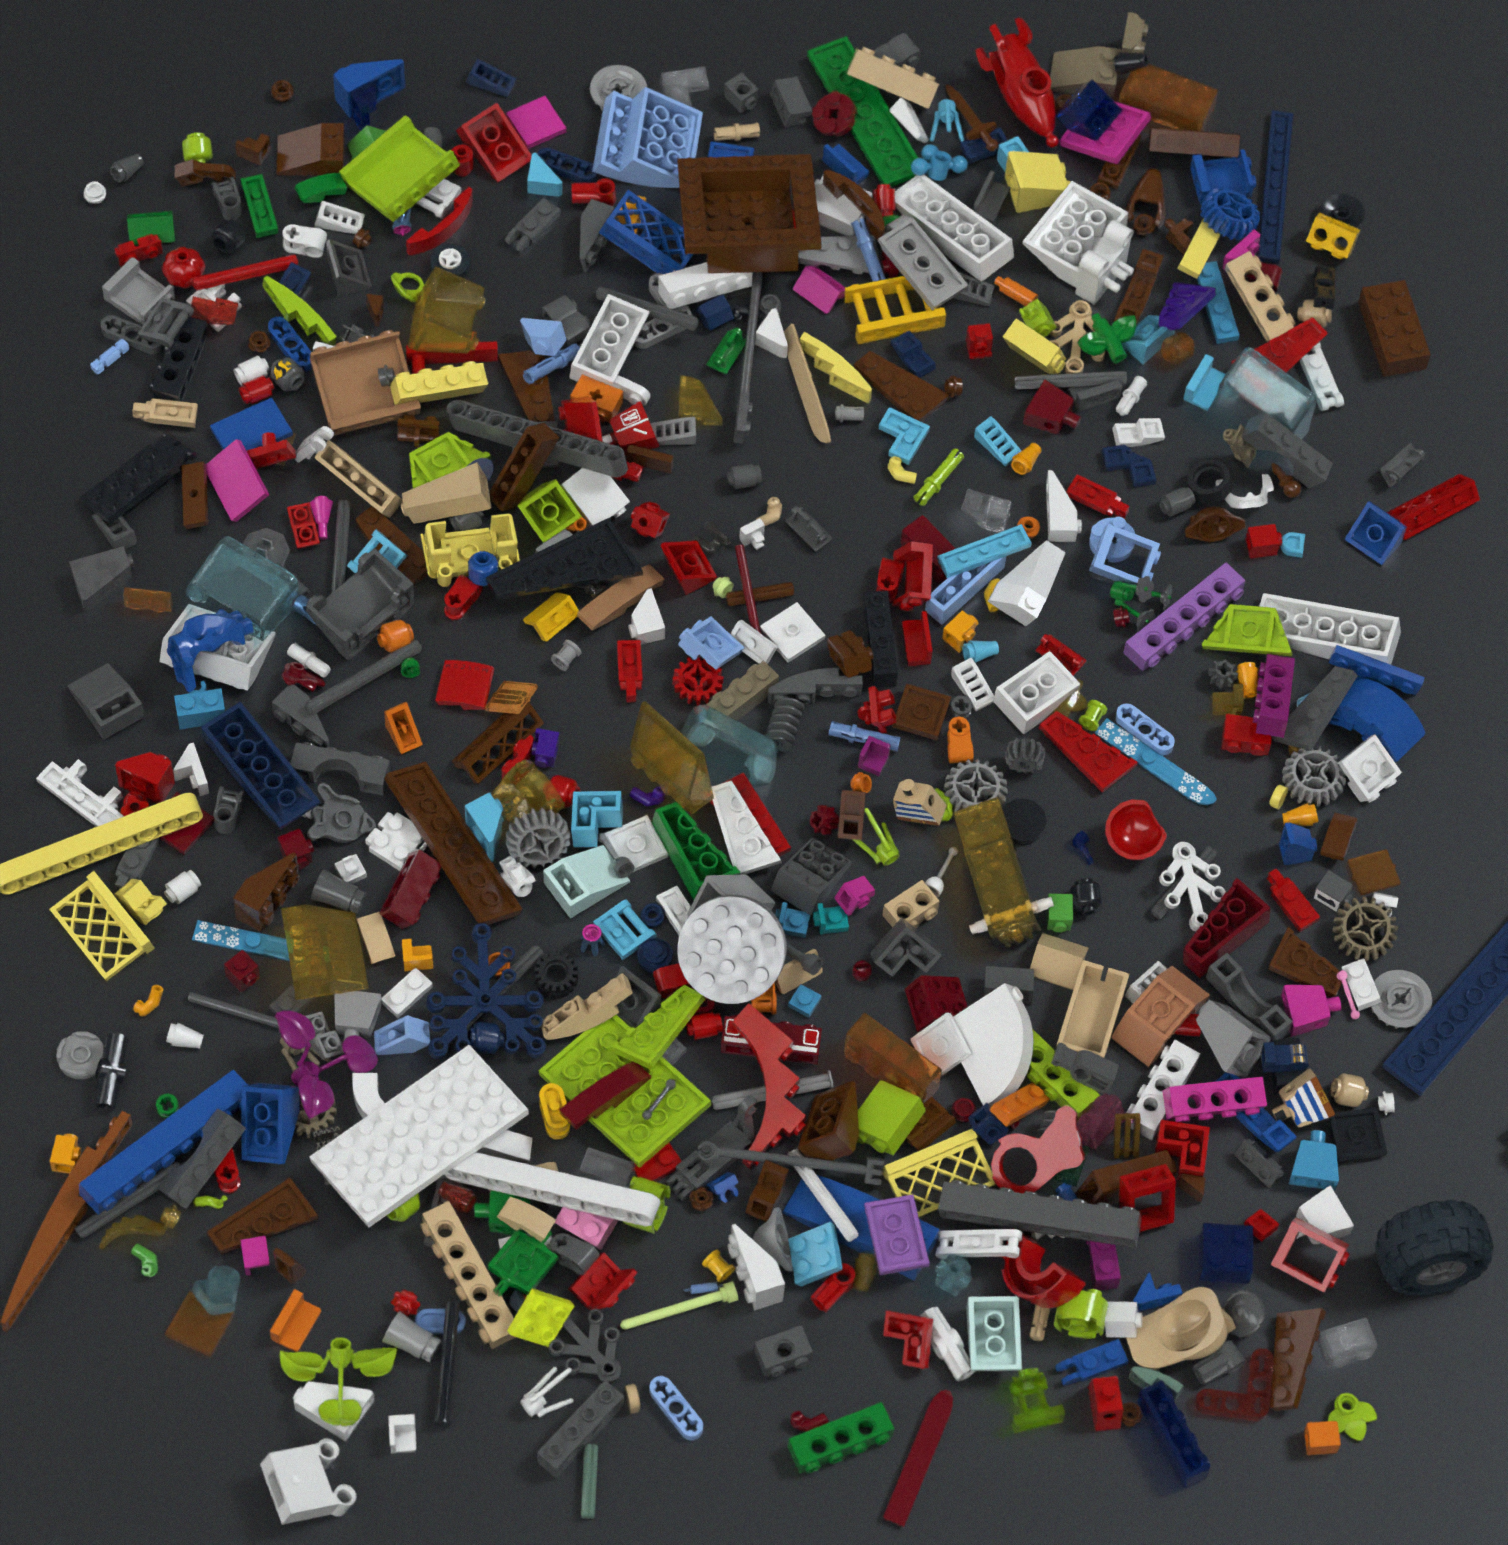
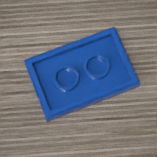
(251, 424)

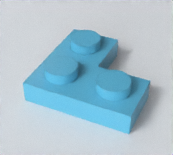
(909, 434)

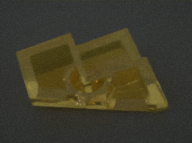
(696, 402)

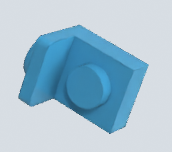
(793, 921)

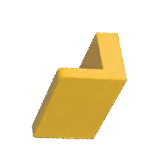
(552, 615)

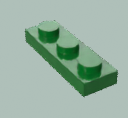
(259, 206)

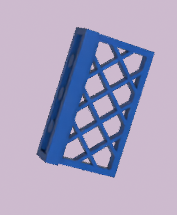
(642, 247)

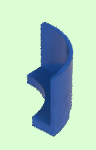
(1379, 712)

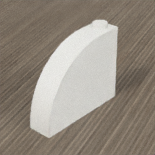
(1000, 1043)

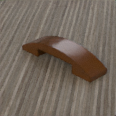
(841, 185)
(1140, 285)

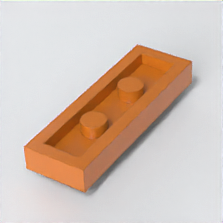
(1019, 1104)

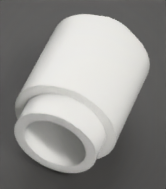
(251, 369)
(182, 887)

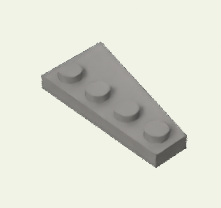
(837, 253)

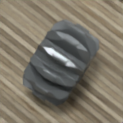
(1025, 755)

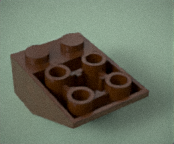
(265, 892)

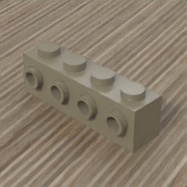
(745, 692)

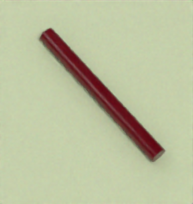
(747, 587)

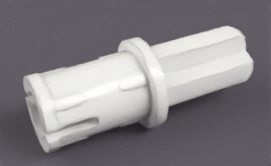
(1131, 395)
(308, 660)

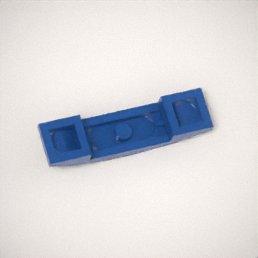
(1263, 1125)

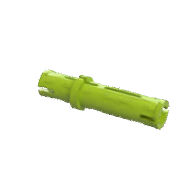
(933, 483)

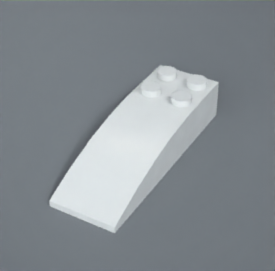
(954, 227)
(1320, 627)

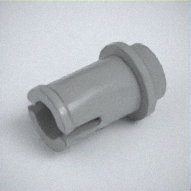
(849, 413)

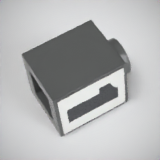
(1333, 891)

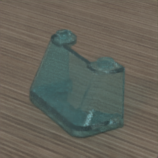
(246, 584)
(762, 751)

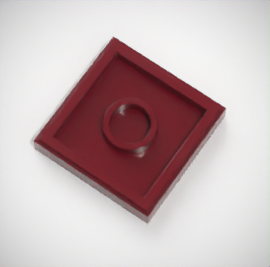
(185, 838)

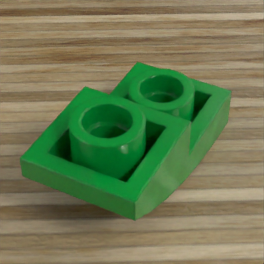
(317, 187)

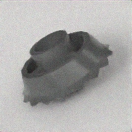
(1246, 1311)

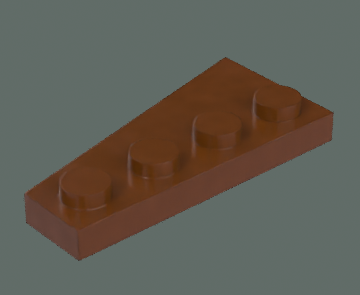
(904, 390)
(533, 397)
(266, 1216)

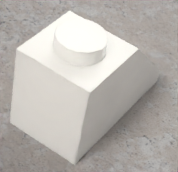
(646, 620)

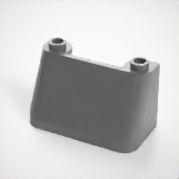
(362, 604)

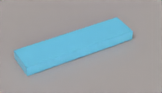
(984, 551)

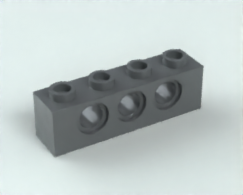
(580, 1429)

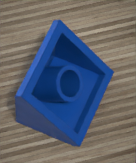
(1376, 533)

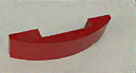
(425, 241)

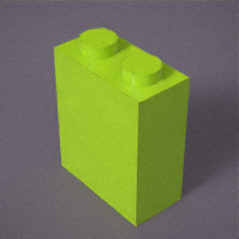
(888, 1117)

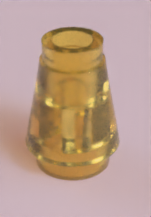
(865, 1270)

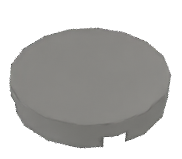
(79, 1055)

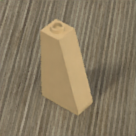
(448, 496)

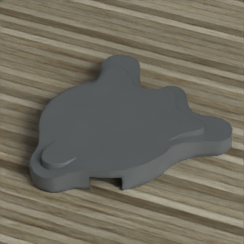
(339, 817)

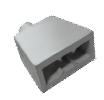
(356, 1013)

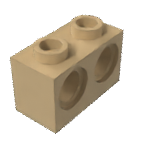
(907, 904)

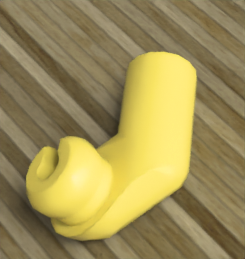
(899, 473)

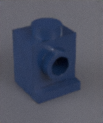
(987, 1125)

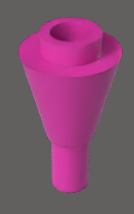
(321, 509)

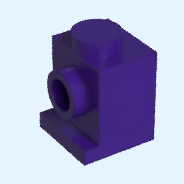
(545, 748)

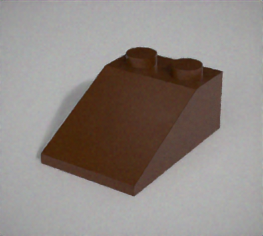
(312, 150)
(832, 1124)

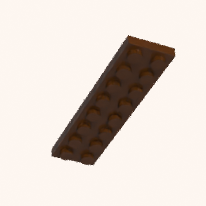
(453, 844)

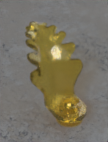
(142, 1225)

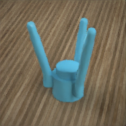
(947, 113)

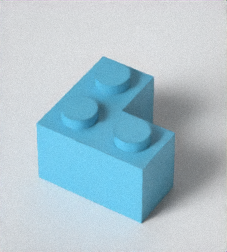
(594, 811)

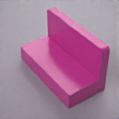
(819, 288)

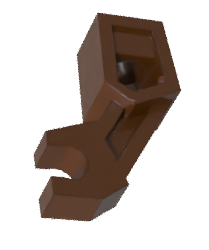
(194, 172)

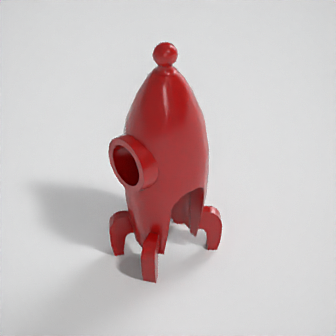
(1022, 80)

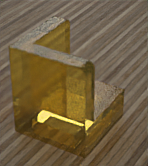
(1228, 702)

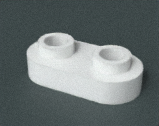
(631, 391)

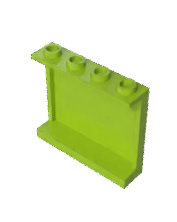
(398, 169)

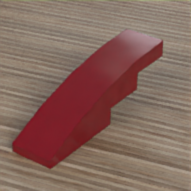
(604, 1093)

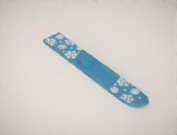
(1155, 763)
(241, 939)

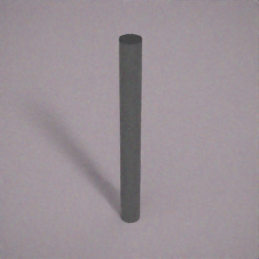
(233, 1009)

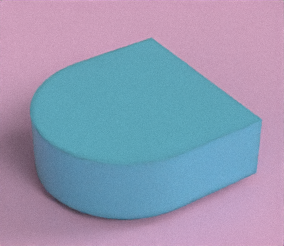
(1293, 544)

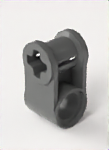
(228, 199)
(228, 805)
(574, 1253)

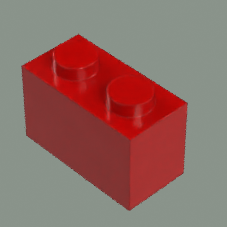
(1241, 736)

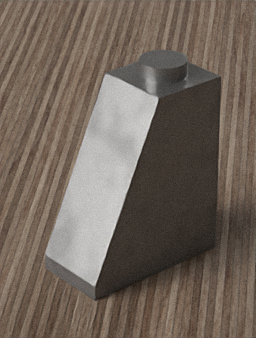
(100, 575)

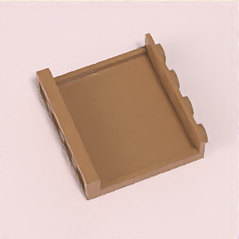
(351, 383)

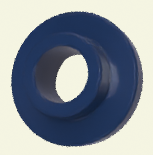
(649, 909)

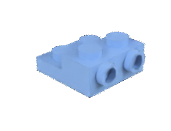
(711, 642)

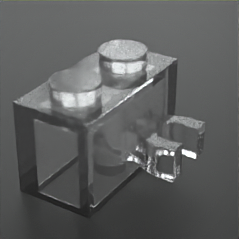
(1347, 1343)

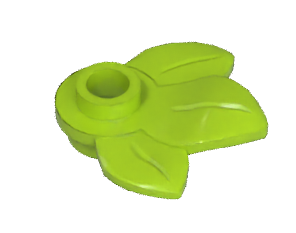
(1352, 1420)

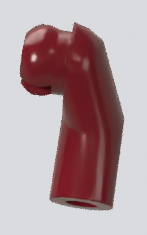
(804, 1423)

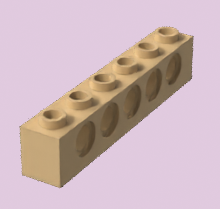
(444, 1218)

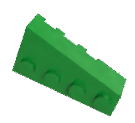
(689, 848)

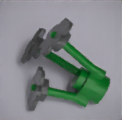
(1144, 589)

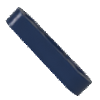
(571, 174)

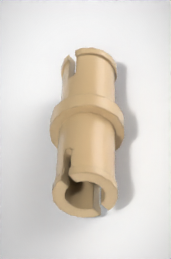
(736, 132)

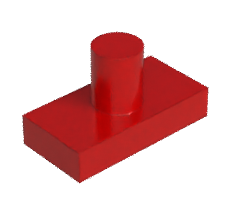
(271, 451)

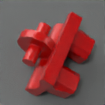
(874, 712)

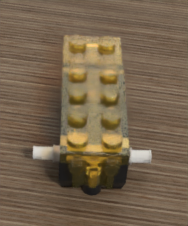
(998, 875)

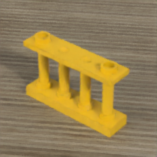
(890, 326)

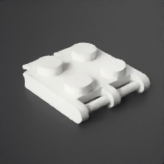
(395, 840)

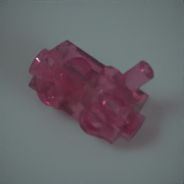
(1100, 1120)

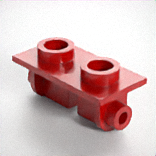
(148, 247)
(1068, 658)

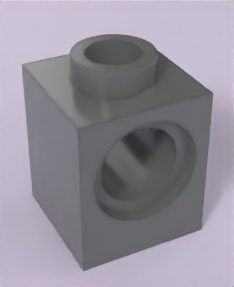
(741, 85)

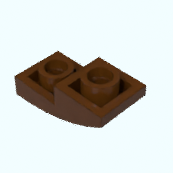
(1338, 836)

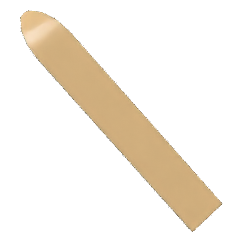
(806, 386)

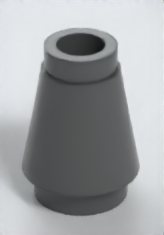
(126, 167)

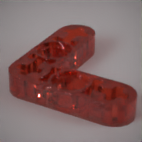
(1244, 1400)

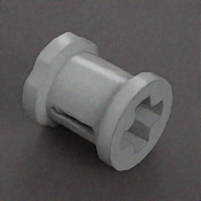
(566, 655)

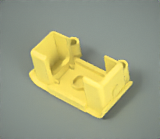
(449, 552)

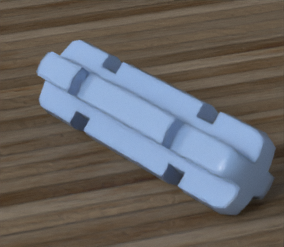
(109, 356)

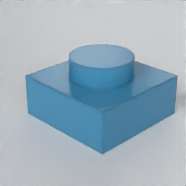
(804, 1001)

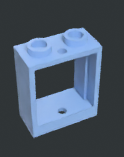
(1098, 566)

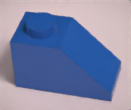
(1296, 844)

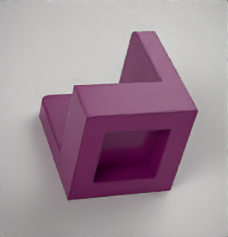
(874, 756)

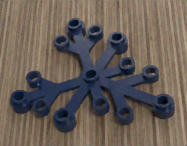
(484, 973)

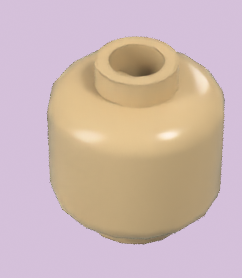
(1308, 311)
(1349, 1090)

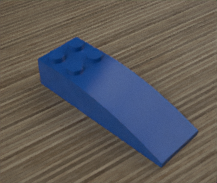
(807, 1210)

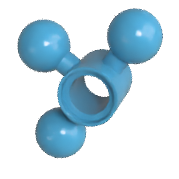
(938, 163)

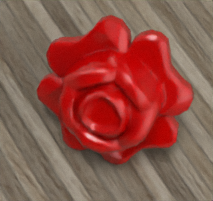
(405, 1302)

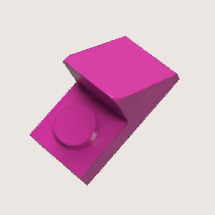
(1249, 243)

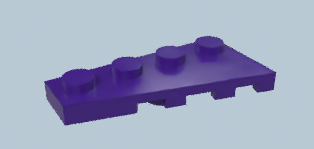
(1184, 303)

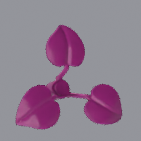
(316, 1094)

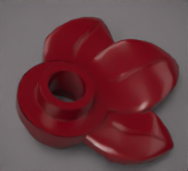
(295, 673)

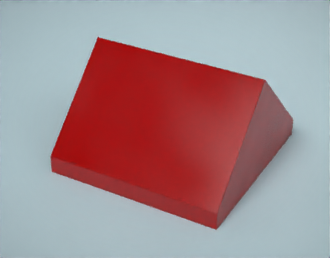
(688, 564)

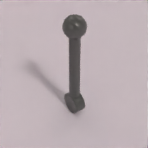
(670, 1085)

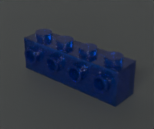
(1173, 1434)

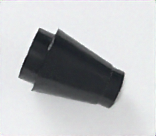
(1130, 62)

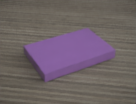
(896, 1234)

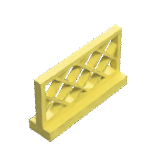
(120, 917)
(934, 1154)

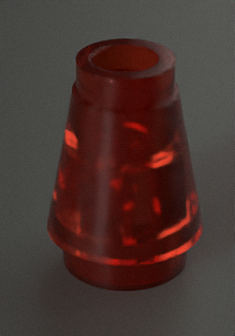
(460, 1198)

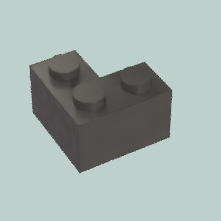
(905, 943)

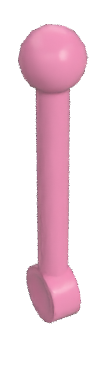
(1342, 975)

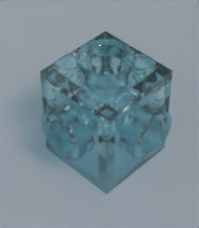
(953, 1274)

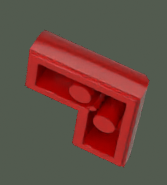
(916, 1333)

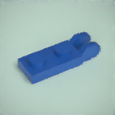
(1093, 1362)

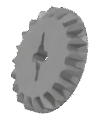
(613, 77)
(1416, 1003)

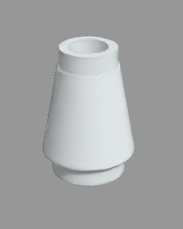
(183, 1036)

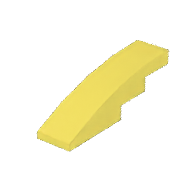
(1198, 250)
(841, 372)

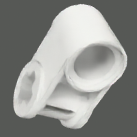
(305, 241)

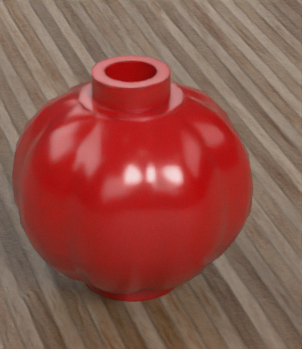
(182, 266)

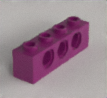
(1274, 695)

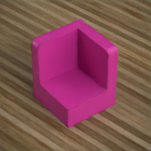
(254, 1253)

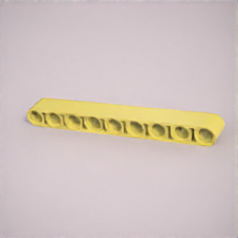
(99, 843)

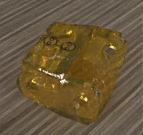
(526, 789)

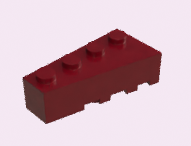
(1227, 928)

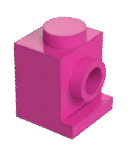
(855, 895)

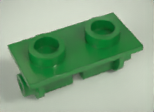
(727, 351)

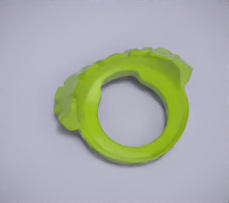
(410, 295)

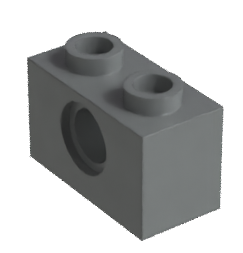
(792, 1340)

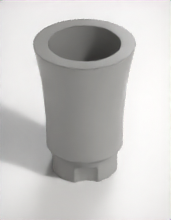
(411, 1338)

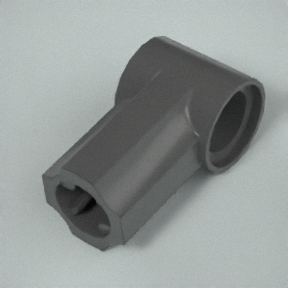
(1224, 1360)

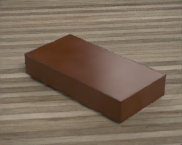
(650, 458)

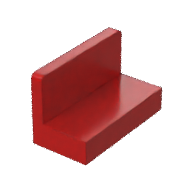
(917, 641)

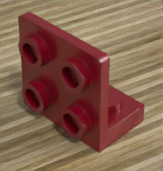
(933, 997)

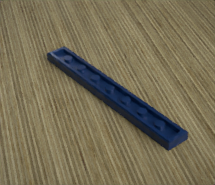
(1275, 186)

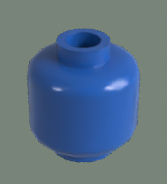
(480, 566)

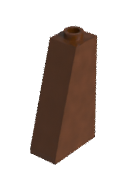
(1104, 1183)

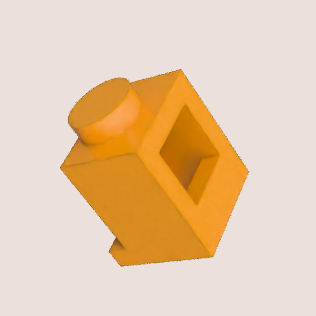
(960, 630)
(65, 1153)

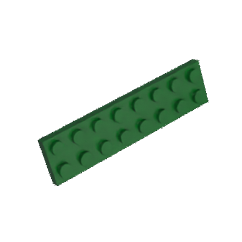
(875, 125)

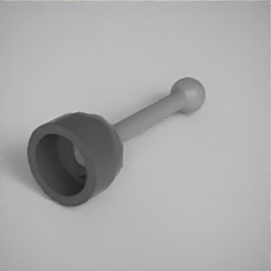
(622, 865)

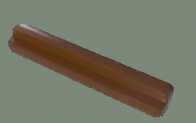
(761, 593)

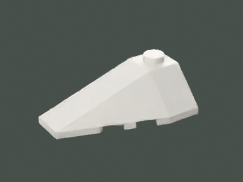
(1028, 584)

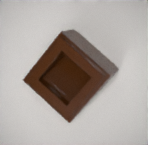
(376, 307)
(1192, 1185)

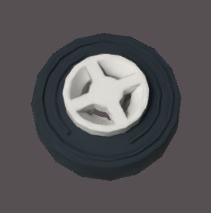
(448, 254)

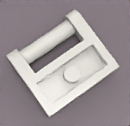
(444, 194)

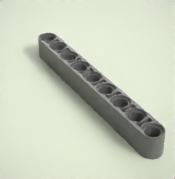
(508, 430)

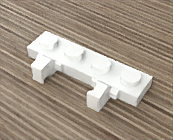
(67, 787)

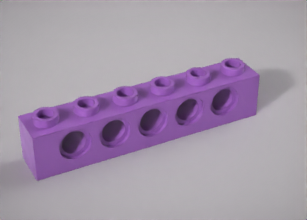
(1222, 579)

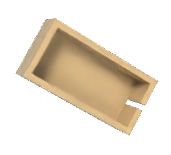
(1093, 1009)

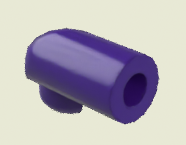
(648, 799)

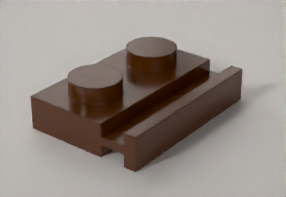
(931, 1125)

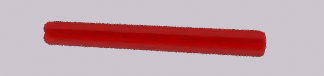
(243, 272)

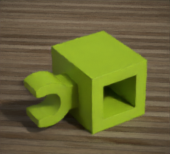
(1038, 318)

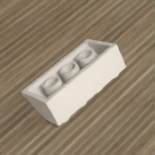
(609, 341)

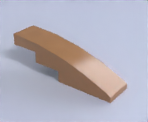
(619, 597)

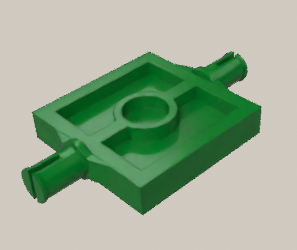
(522, 1263)

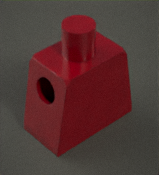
(1051, 410)

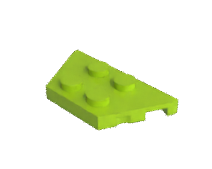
(441, 458)
(1249, 631)

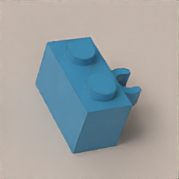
(199, 707)

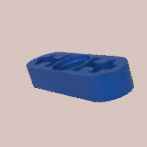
(289, 334)

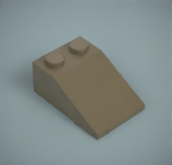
(1079, 66)

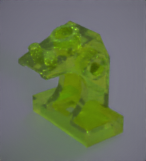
(1033, 1382)

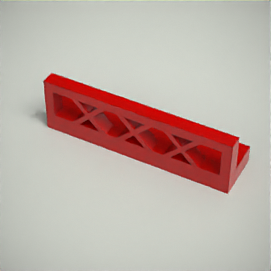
(1436, 504)

